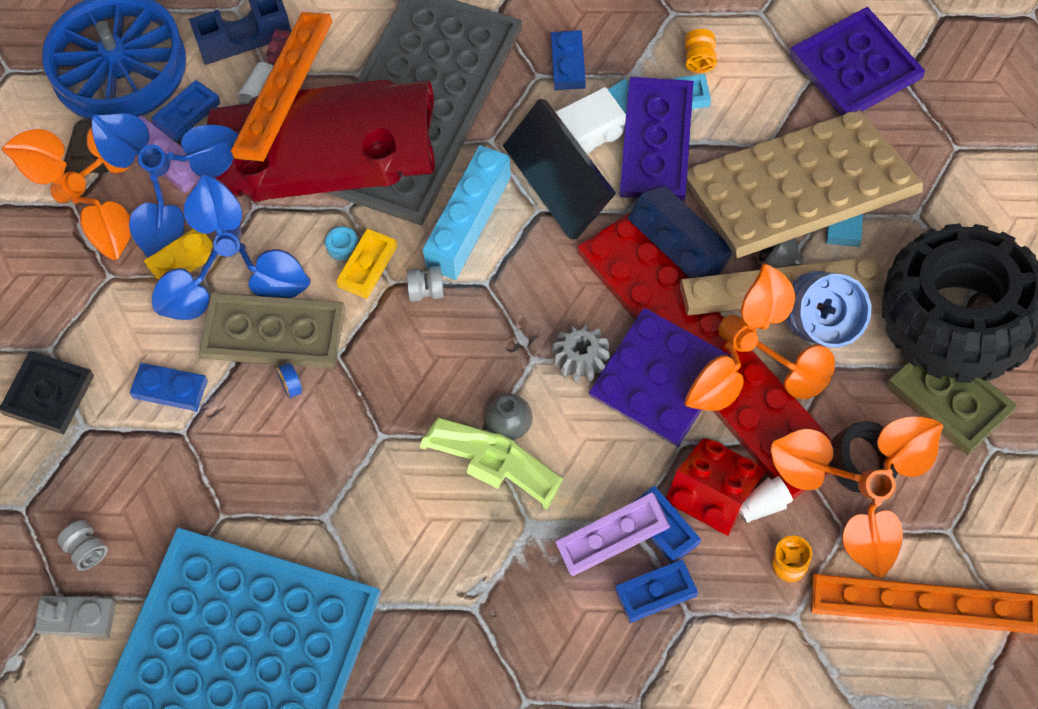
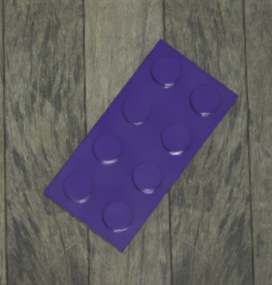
(656, 136)

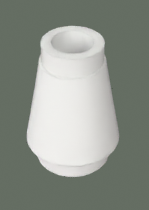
(766, 499)

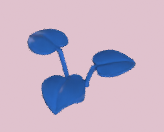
(125, 135)
(213, 208)

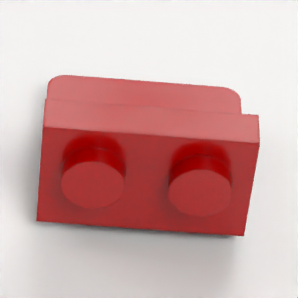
(714, 485)

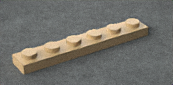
(728, 290)

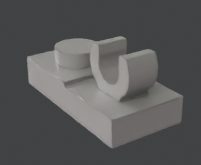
(75, 616)

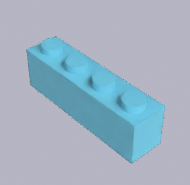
(467, 211)

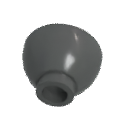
(781, 255)
(508, 416)

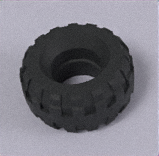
(957, 338)

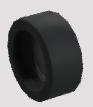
(841, 446)

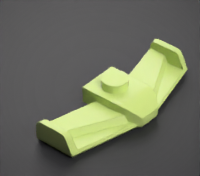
(494, 458)

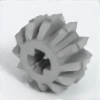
(593, 349)

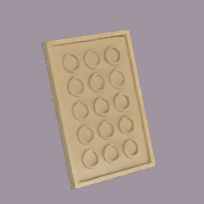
(801, 183)

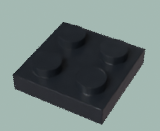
(46, 392)

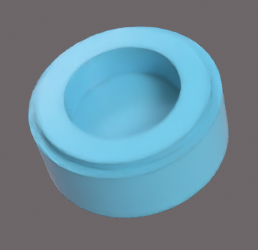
(341, 243)

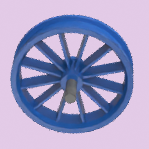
(114, 57)

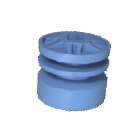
(845, 310)

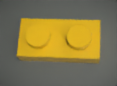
(186, 253)
(366, 263)

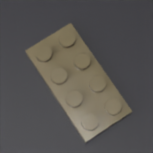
(272, 330)

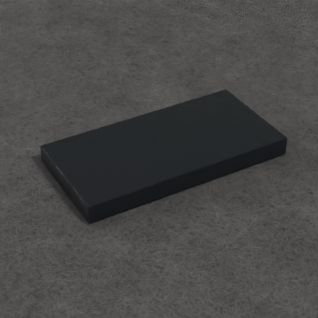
(558, 169)

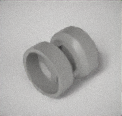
(425, 283)
(84, 548)

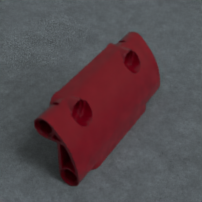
(337, 140)

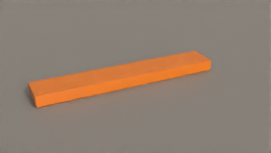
(281, 87)
(925, 603)

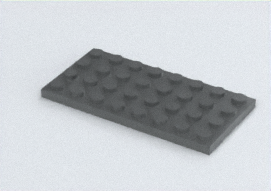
(462, 56)

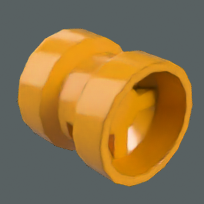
(700, 50)
(795, 551)

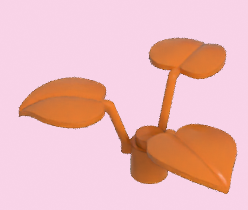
(38, 158)
(766, 302)
(876, 537)

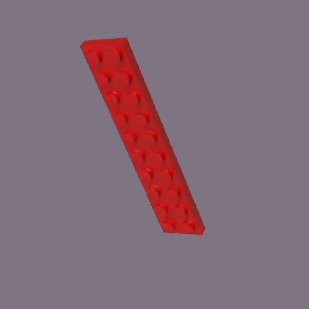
(649, 279)

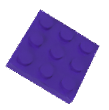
(856, 62)
(653, 376)

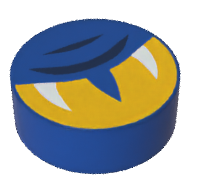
(289, 380)

